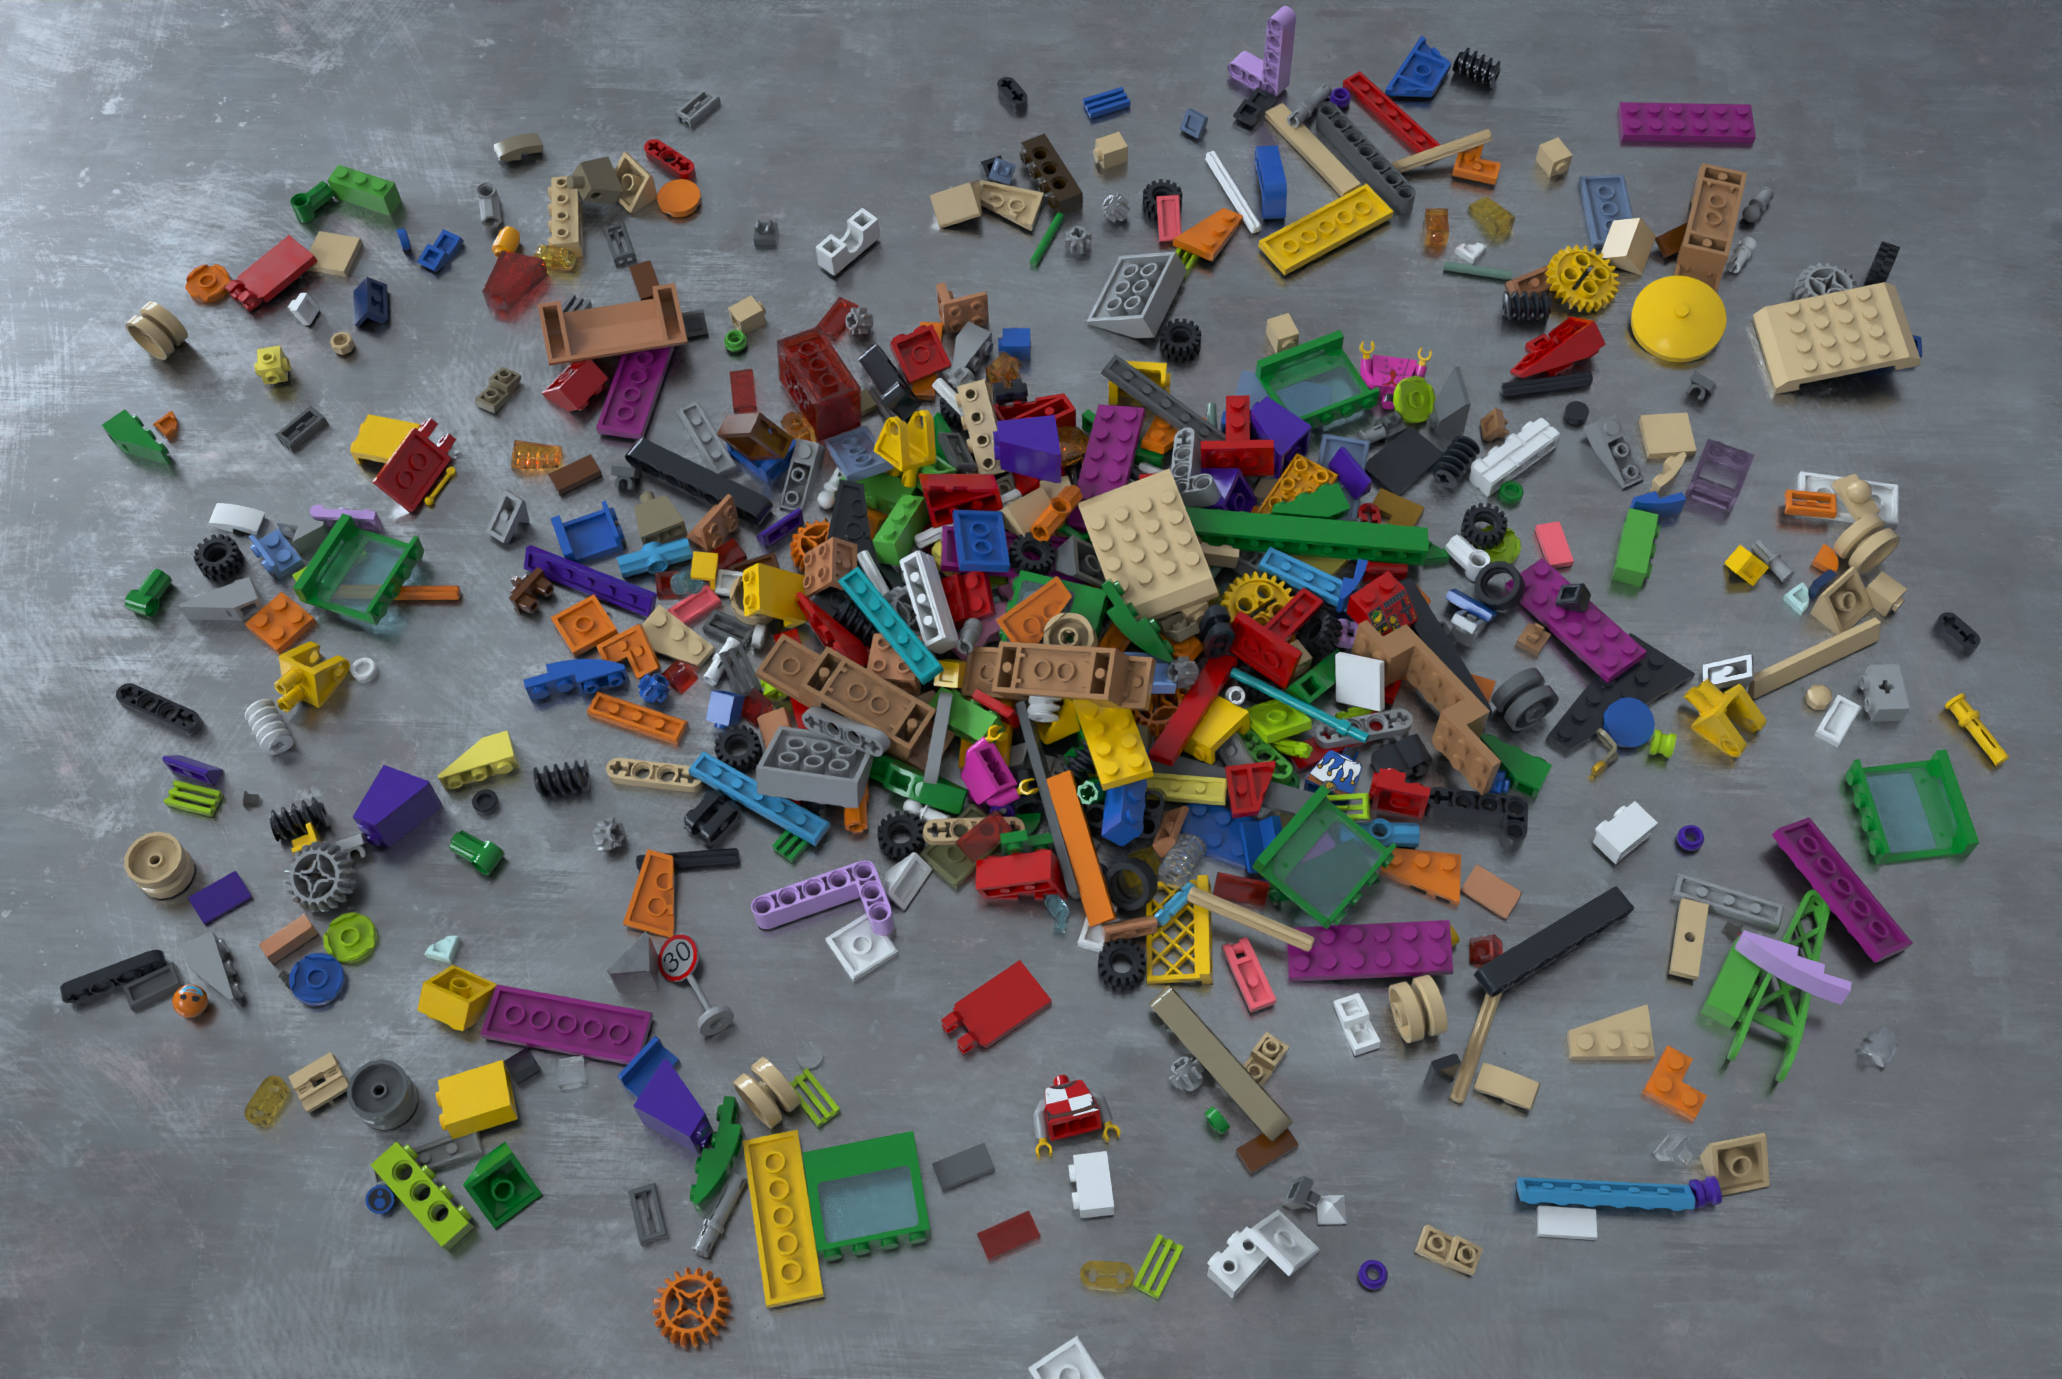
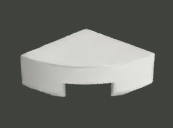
(1470, 252)

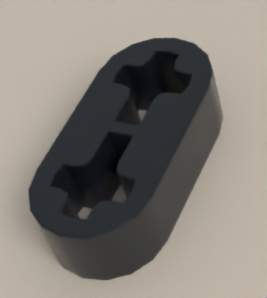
(1008, 95)
(1957, 633)

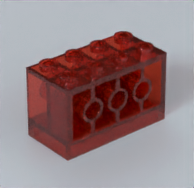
(819, 383)

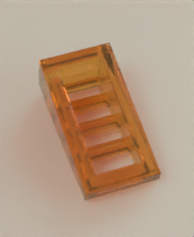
(526, 462)

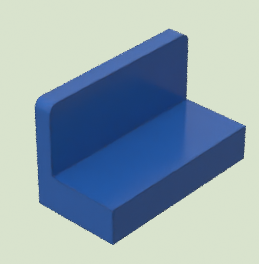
(1257, 837)
(644, 1065)

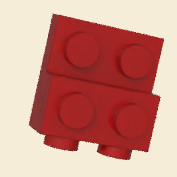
(919, 354)
(969, 597)
(1396, 797)

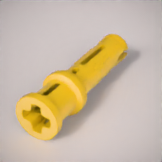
(1970, 720)

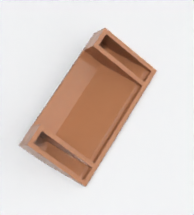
(612, 328)

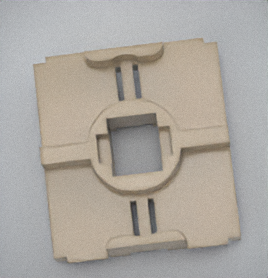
(305, 1079)

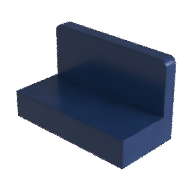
(370, 301)

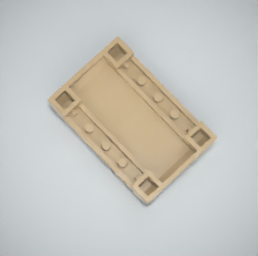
(1835, 336)
(1149, 546)

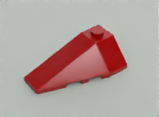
(1568, 343)
(832, 633)

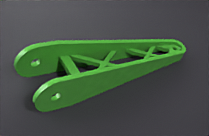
(1797, 1016)

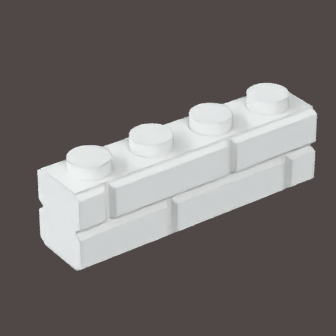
(1514, 456)
(929, 602)

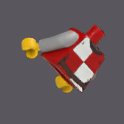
(1070, 1111)

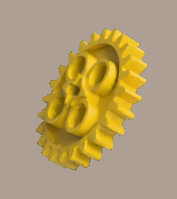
(1568, 268)
(1244, 592)

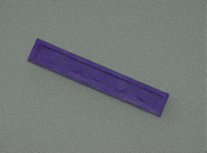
(591, 581)

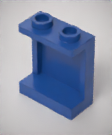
(764, 469)
(589, 535)

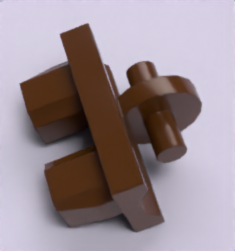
(527, 589)

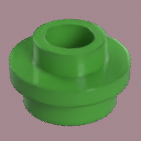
(735, 341)

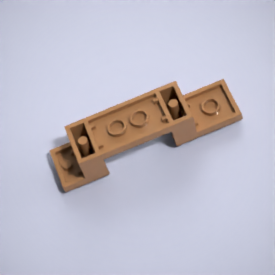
(1710, 224)
(1060, 671)
(854, 693)
(1460, 711)

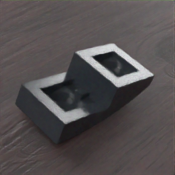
(1254, 108)

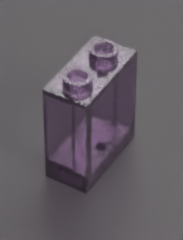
(1713, 492)

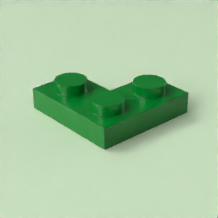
(1020, 842)

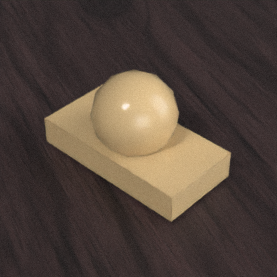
(1855, 496)

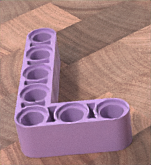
(1275, 70)
(828, 896)

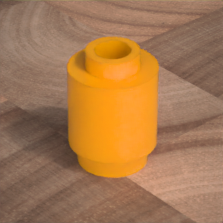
(506, 240)

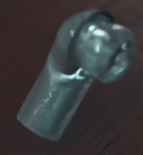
(1059, 910)

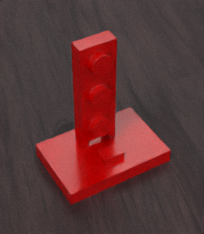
(1238, 451)
(1267, 646)

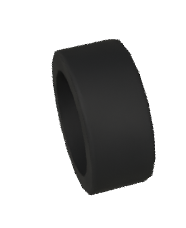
(1487, 573)
(1146, 875)

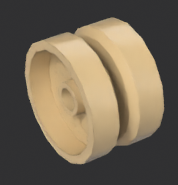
(156, 330)
(1866, 543)
(159, 865)
(1418, 1008)
(766, 1092)

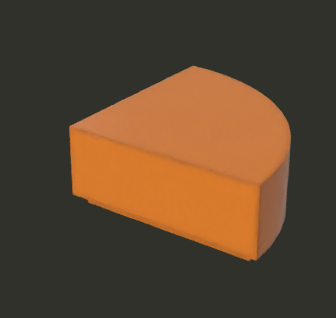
(167, 425)
(1826, 559)

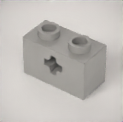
(1884, 693)

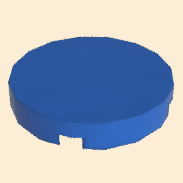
(1629, 722)
(317, 979)

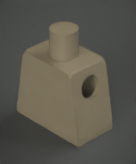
(596, 181)
(658, 519)

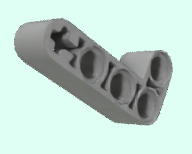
(1194, 488)

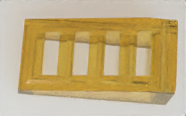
(1496, 227)

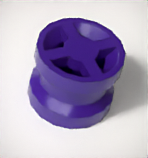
(1706, 1191)

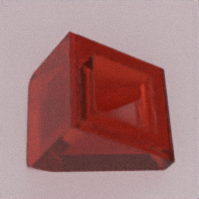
(663, 583)
(680, 676)
(755, 706)
(1485, 949)

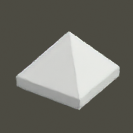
(1331, 1210)

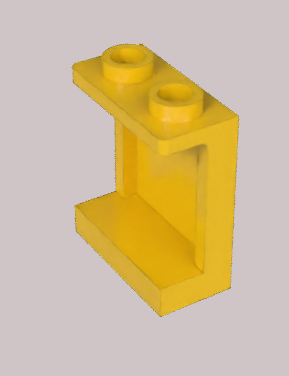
(1152, 370)
(379, 438)
(773, 593)
(1216, 727)

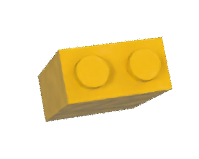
(476, 1099)

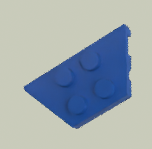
(1420, 72)

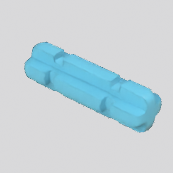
(1176, 903)

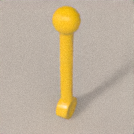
(451, 471)

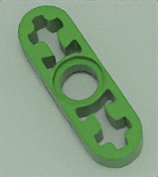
(1261, 747)

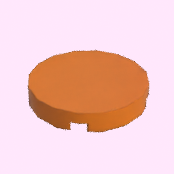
(679, 198)
(207, 283)

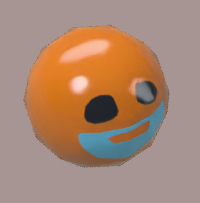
(190, 1001)

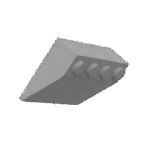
(1138, 294)
(813, 769)

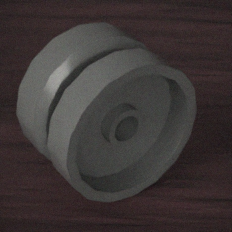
(1524, 699)
(382, 1094)

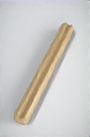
(1443, 151)
(1250, 919)
(1474, 1048)

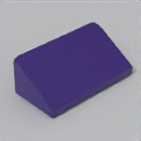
(1350, 473)
(781, 528)
(193, 768)
(220, 897)

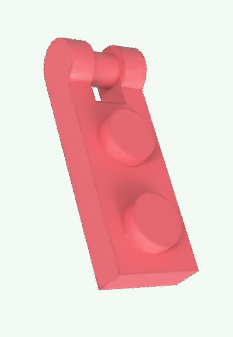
(1249, 975)

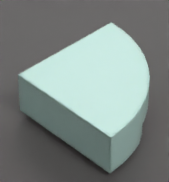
(1798, 598)
(444, 949)

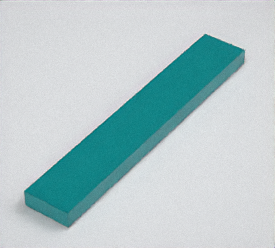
(891, 625)

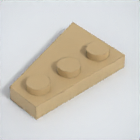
(1012, 202)
(675, 639)
(1614, 1038)

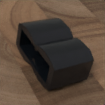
(1406, 756)

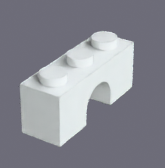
(860, 234)

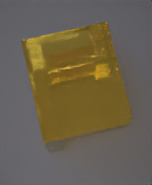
(1150, 857)

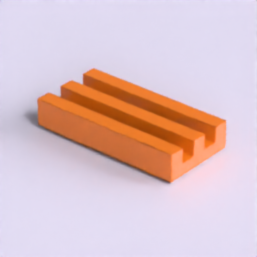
(1811, 506)

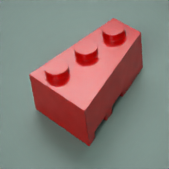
(1042, 406)
(959, 492)
(1020, 874)

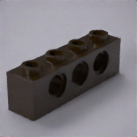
(1051, 175)

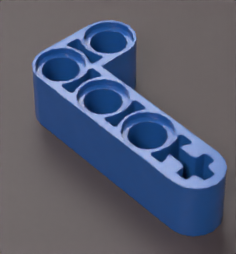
(1271, 181)

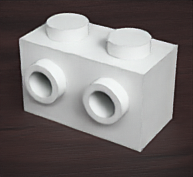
(1624, 832)
(1093, 1185)
(1237, 1263)

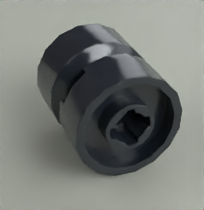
(1027, 803)

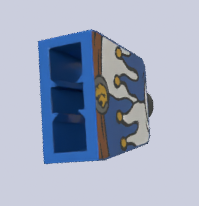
(1337, 773)

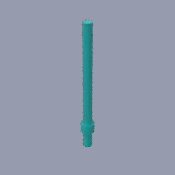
(1342, 726)

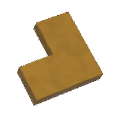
(1398, 509)

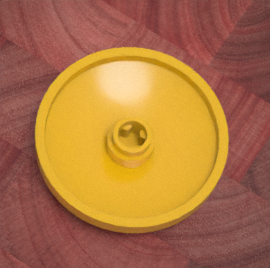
(1678, 319)

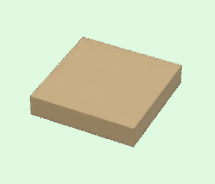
(334, 253)
(1667, 435)

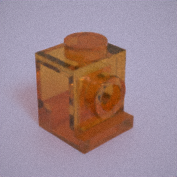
(1436, 226)
(1003, 369)
(797, 425)

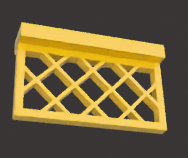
(1202, 939)

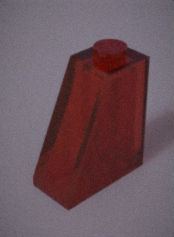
(512, 279)

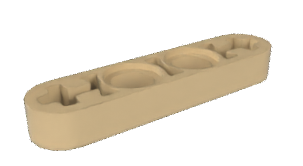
(653, 780)
(969, 823)

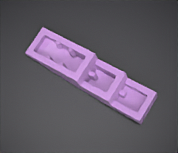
(1783, 962)

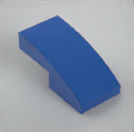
(439, 253)
(1663, 506)
(1350, 586)

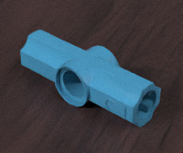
(654, 557)
(1399, 833)

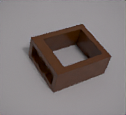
(751, 436)

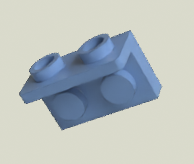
(277, 554)

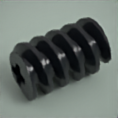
(1477, 67)
(1526, 305)
(1455, 461)
(856, 620)
(1080, 765)
(562, 780)
(297, 818)

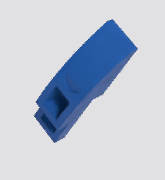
(585, 674)

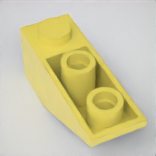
(484, 759)

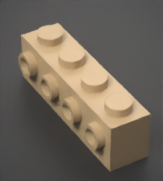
(566, 216)
(980, 422)

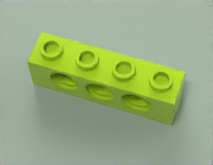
(390, 1167)

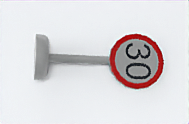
(676, 963)

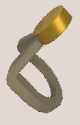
(1609, 743)

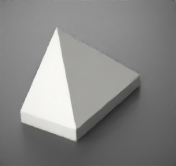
(905, 879)

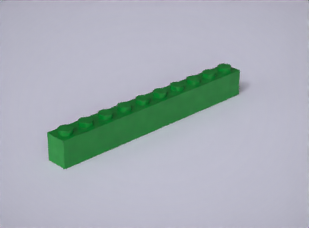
(1311, 536)

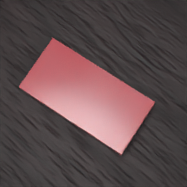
(1168, 217)
(1554, 544)
(696, 606)

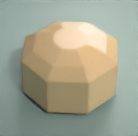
(342, 343)
(1818, 697)

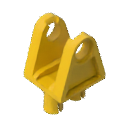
(909, 447)
(307, 680)
(1717, 709)

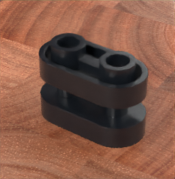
(1015, 392)
(1216, 631)
(712, 817)

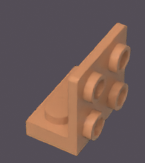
(958, 311)
(715, 525)
(828, 564)
(889, 666)

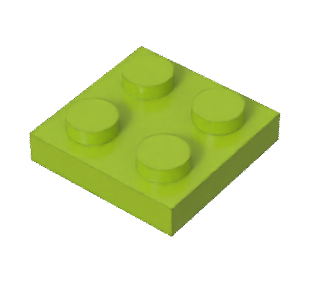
(1277, 720)

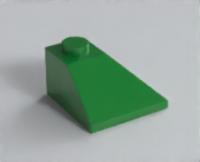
(500, 1185)

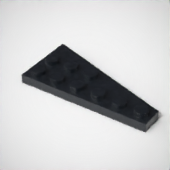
(850, 524)
(1643, 681)

